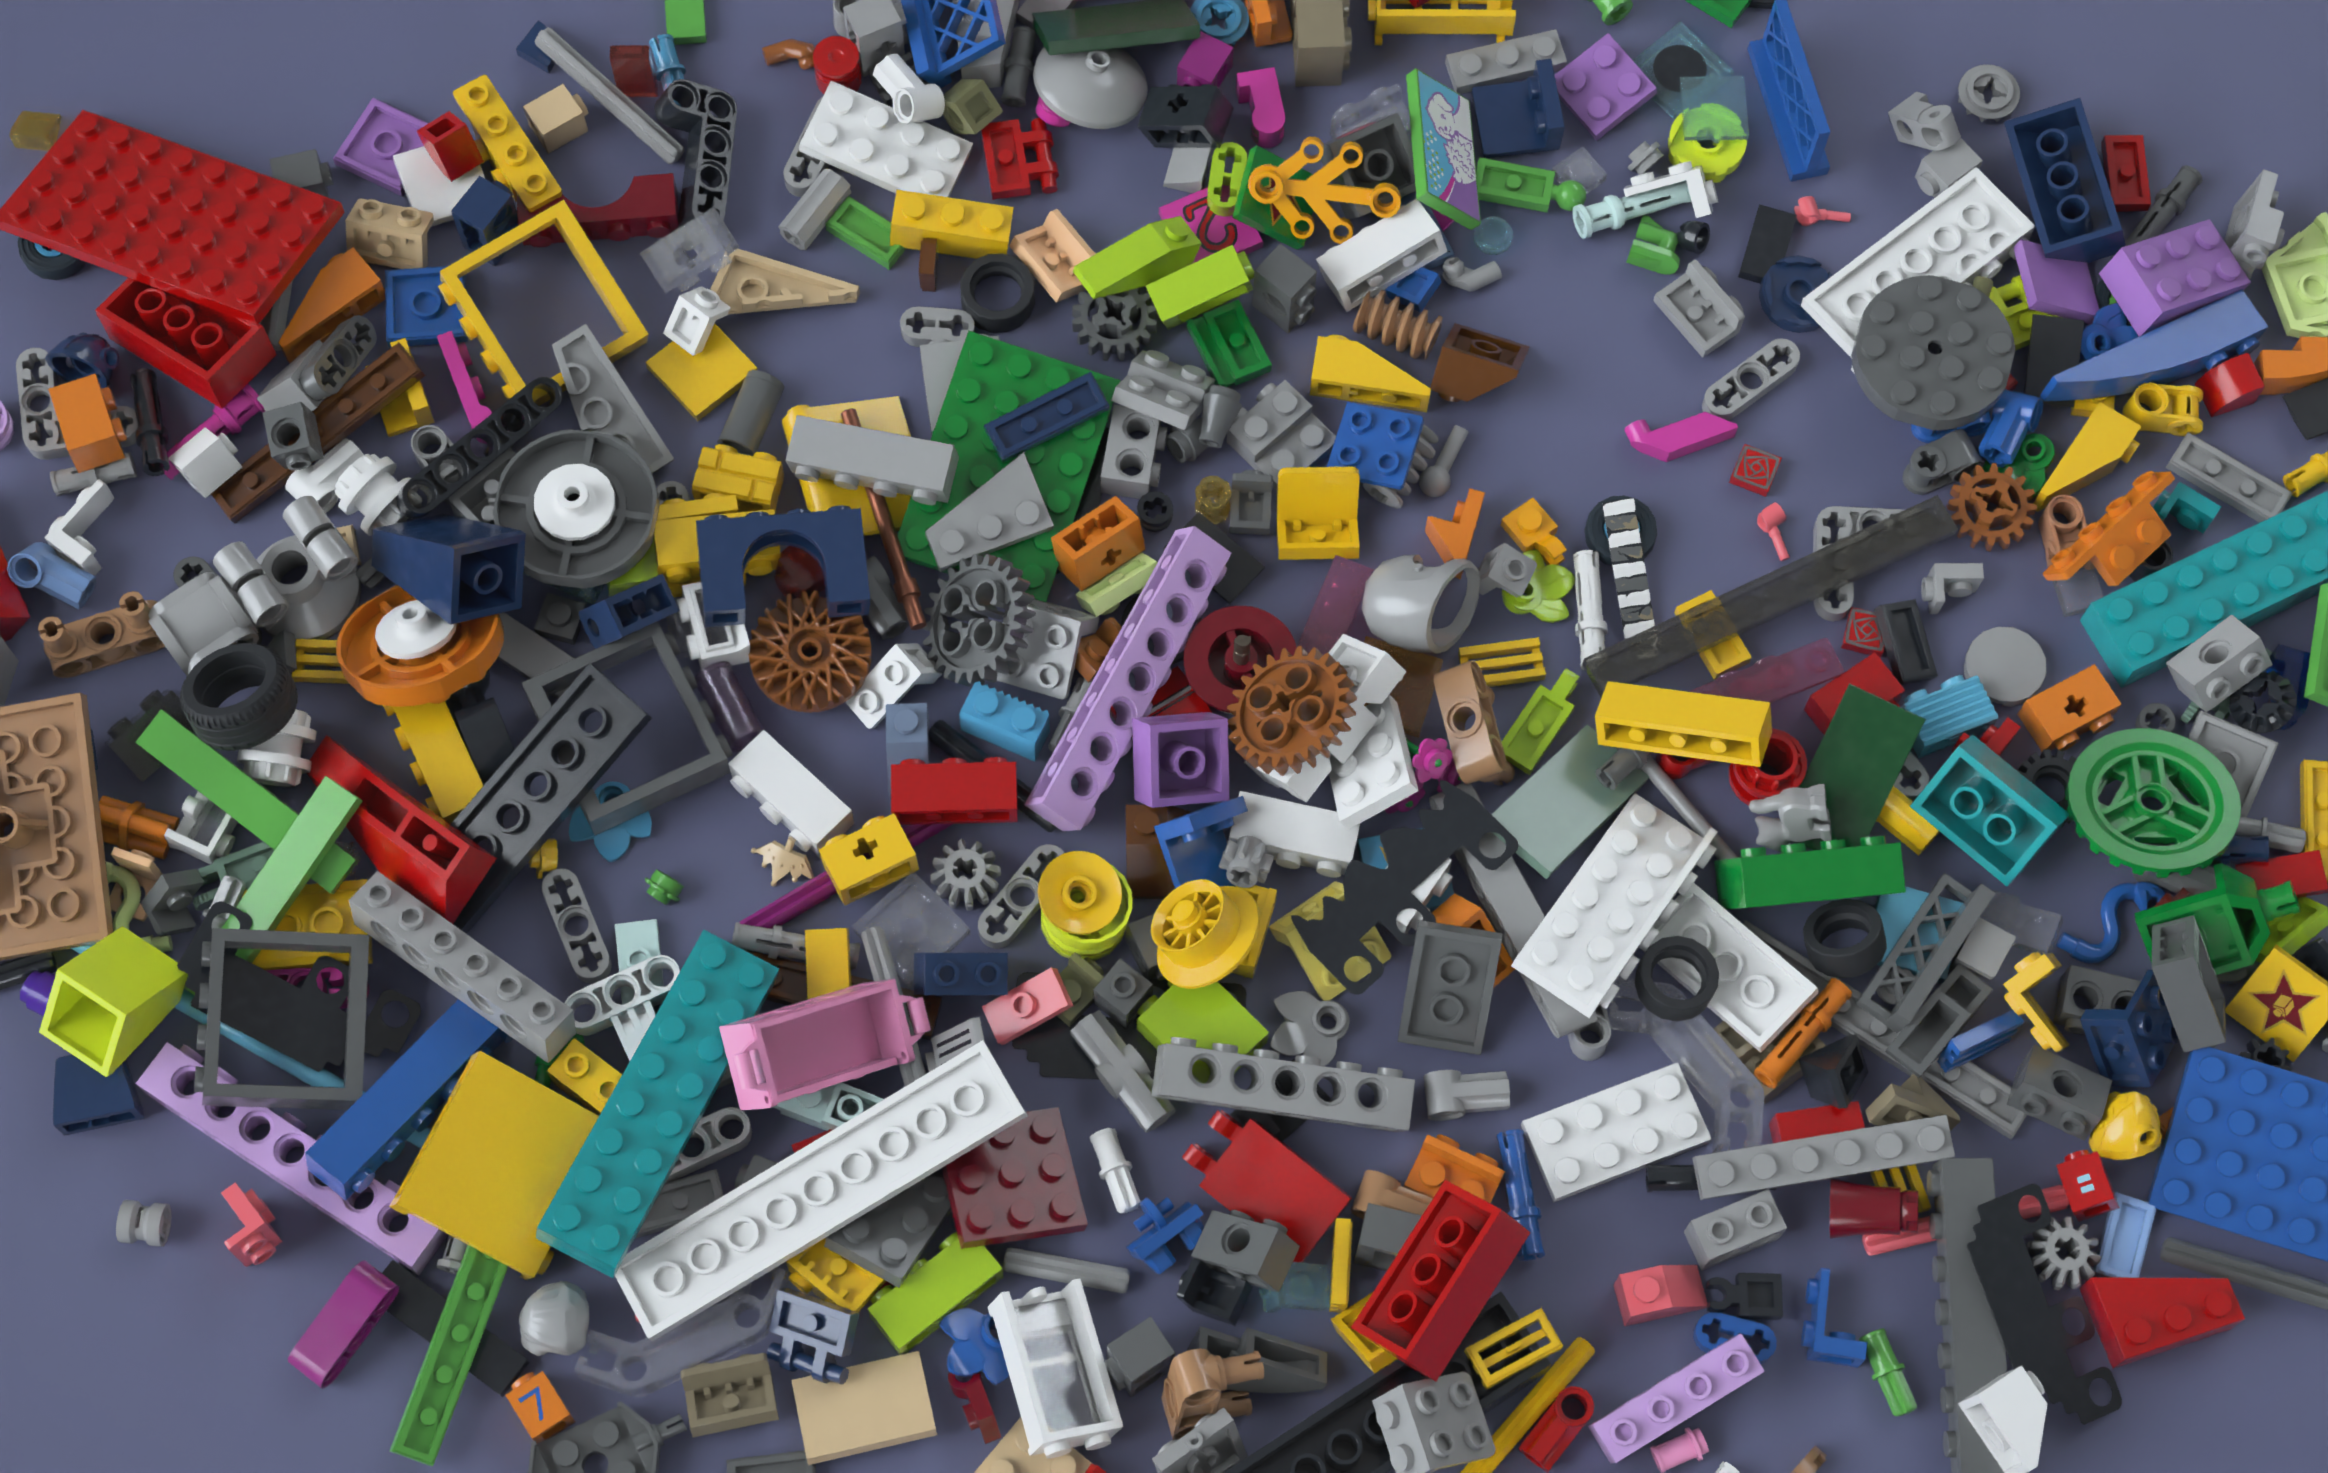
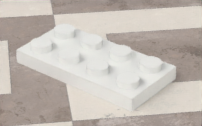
(877, 147)
(1755, 985)
(1615, 1132)

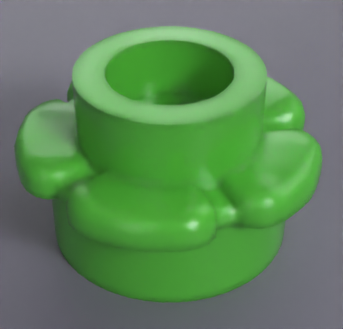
(663, 887)

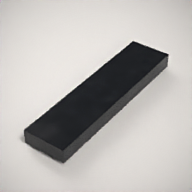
(420, 1310)

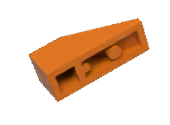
(338, 293)

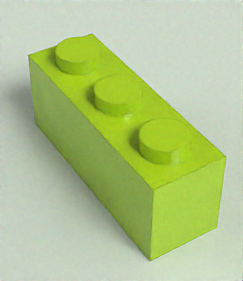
(932, 1292)

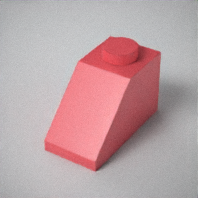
(1659, 1293)

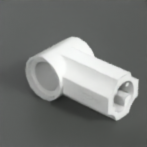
(910, 96)
(321, 478)

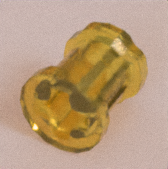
(1221, 491)

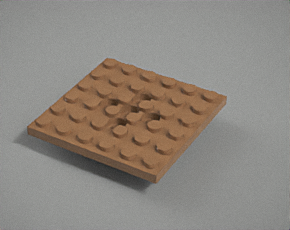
(55, 855)

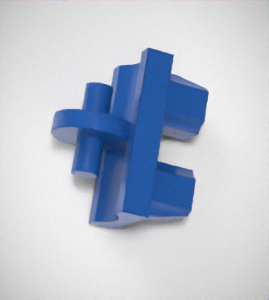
(1151, 1245)

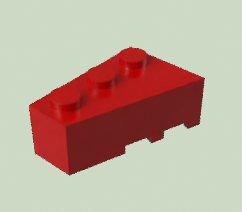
(2157, 1314)

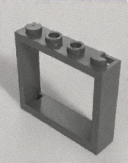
(666, 787)
(271, 1095)

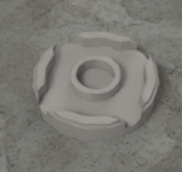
(2007, 664)

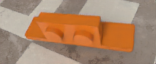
(2120, 537)

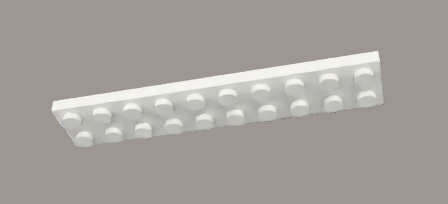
(818, 1190)

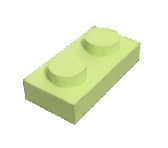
(1124, 581)

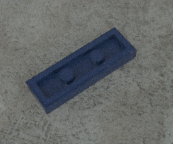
(1046, 417)

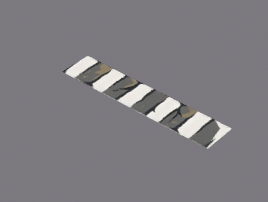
(1628, 566)

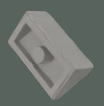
(1188, 169)

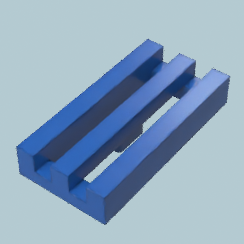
(1979, 1041)

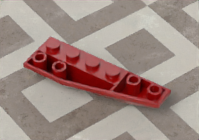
(405, 836)

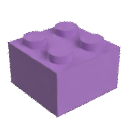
(1180, 759)

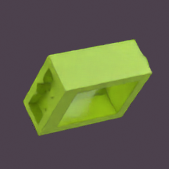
(1201, 286)

